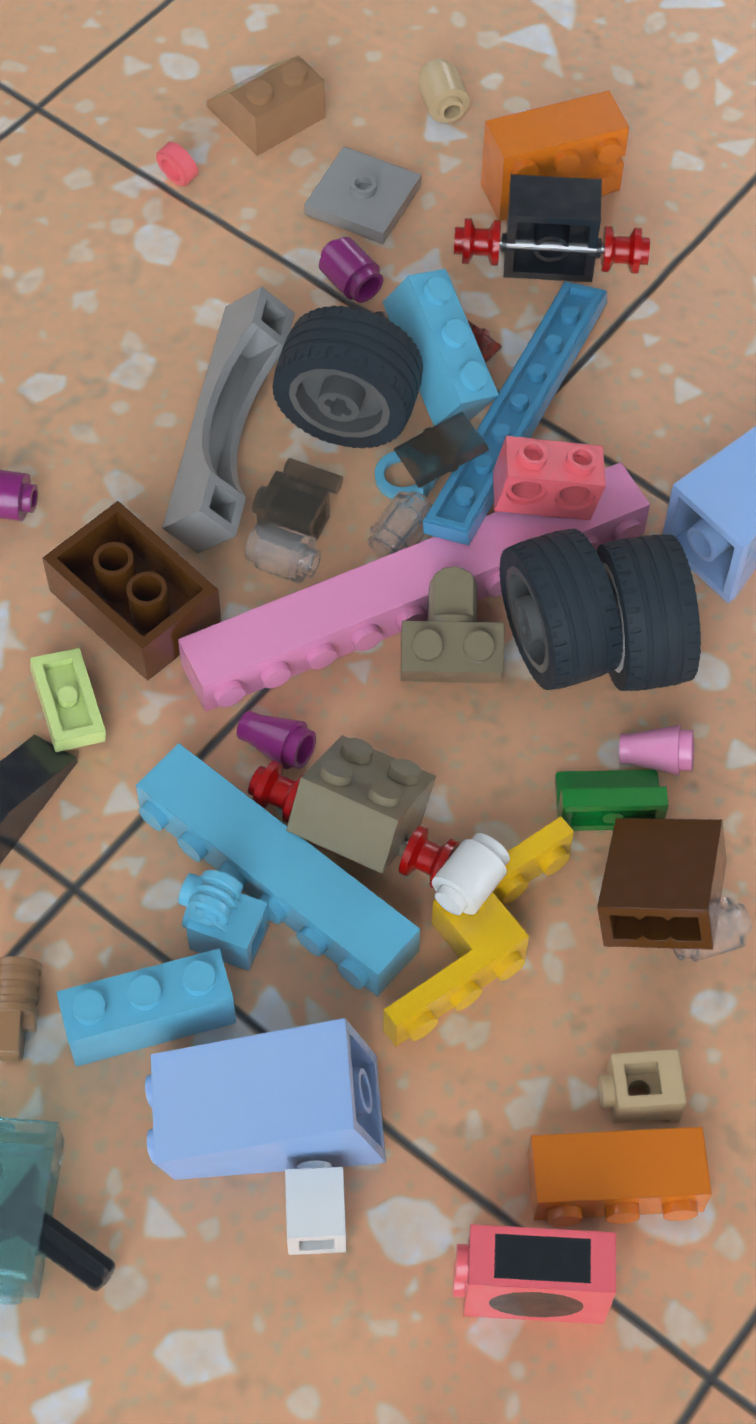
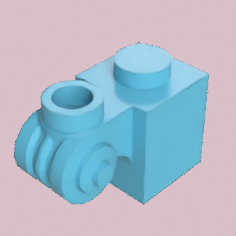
(223, 917)

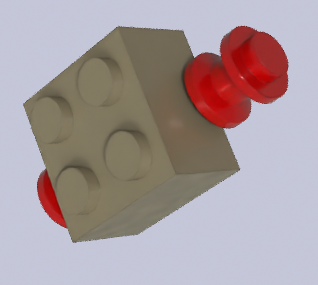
(358, 807)

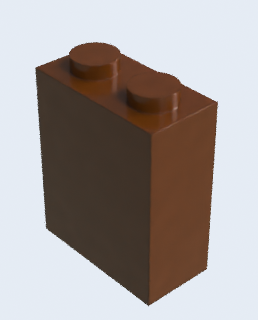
(663, 883)

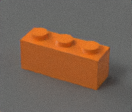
(618, 1175)

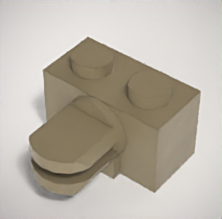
(452, 641)

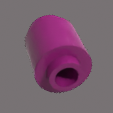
(350, 269)
(17, 495)

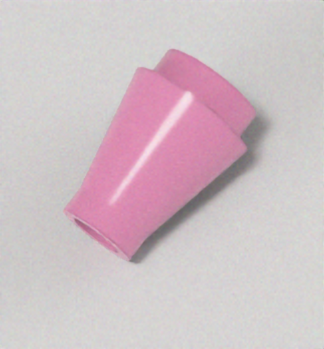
(659, 749)

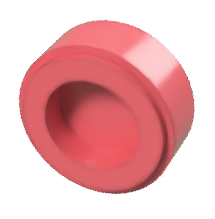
(176, 164)

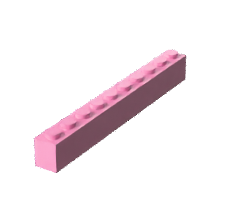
(372, 600)

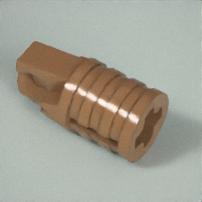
(17, 1004)

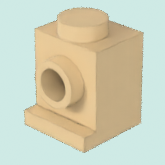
(652, 1071)

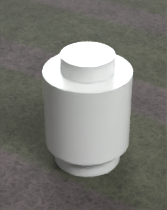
(470, 874)

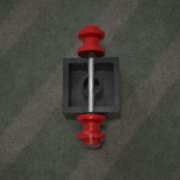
(552, 232)

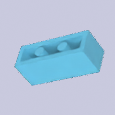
(453, 365)
(147, 1007)

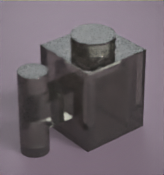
(297, 498)

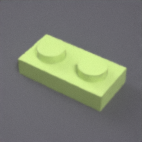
(67, 700)

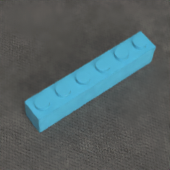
(300, 883)

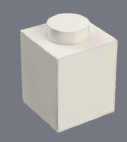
(315, 1208)

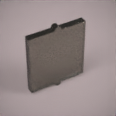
(441, 449)

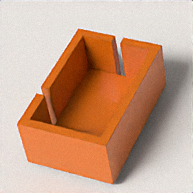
(557, 140)

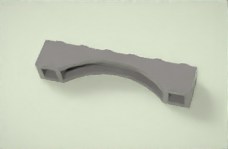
(207, 489)

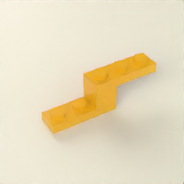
(487, 942)

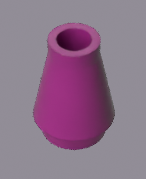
(278, 738)

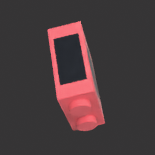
(536, 1274)

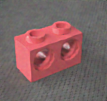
(548, 478)

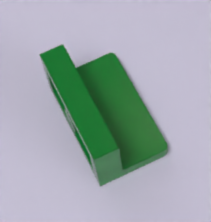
(598, 797)

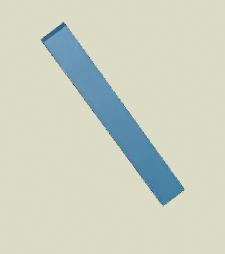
(517, 409)

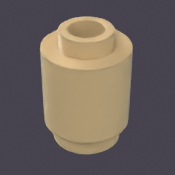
(443, 91)

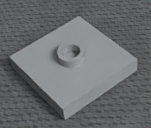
(363, 195)

